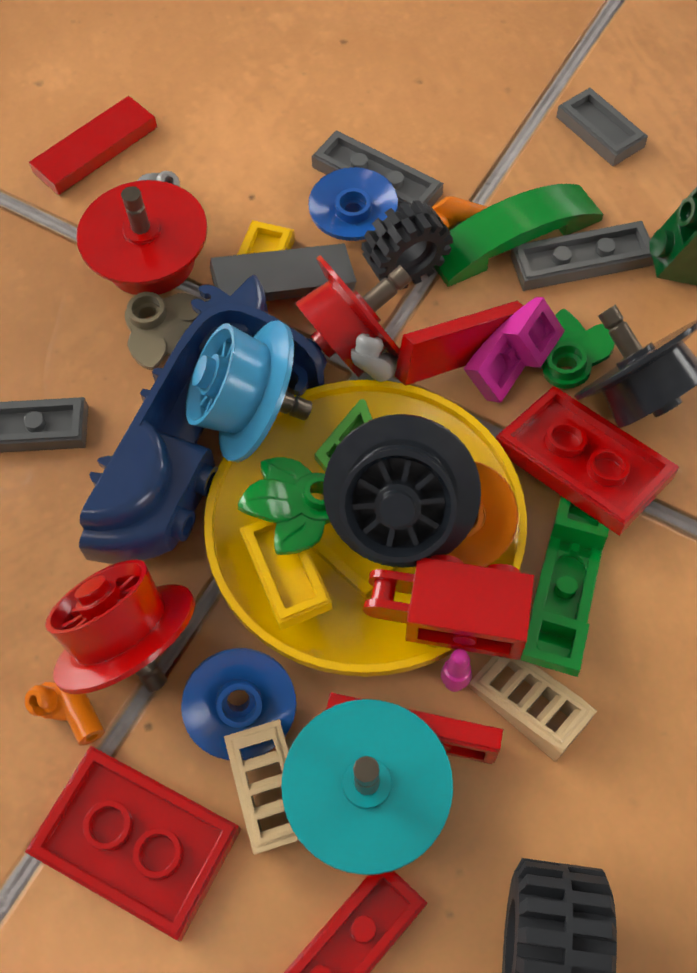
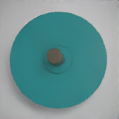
(367, 787)

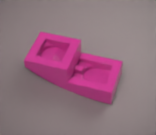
(519, 342)

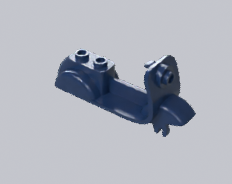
(158, 470)

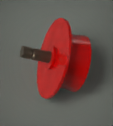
(143, 236)
(345, 314)
(116, 628)

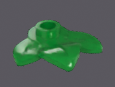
(578, 350)
(287, 500)

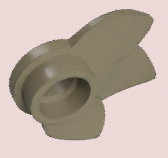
(157, 336)

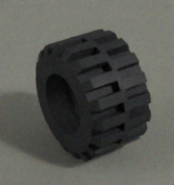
(559, 920)

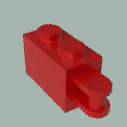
(457, 605)

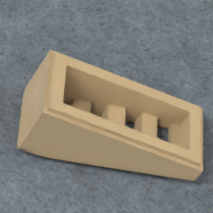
(535, 729)
(274, 837)

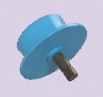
(243, 387)

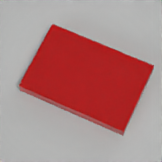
(586, 459)
(134, 842)

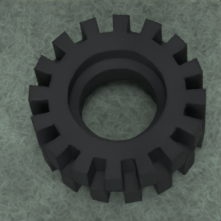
(407, 238)

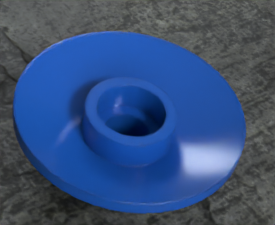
(350, 201)
(211, 716)

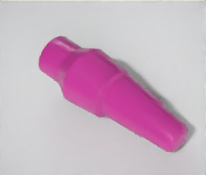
(457, 671)

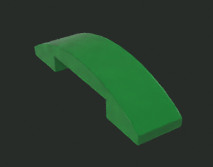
(513, 224)
(565, 591)

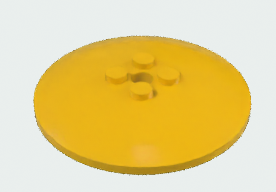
(344, 638)

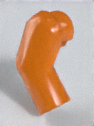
(455, 210)
(76, 709)

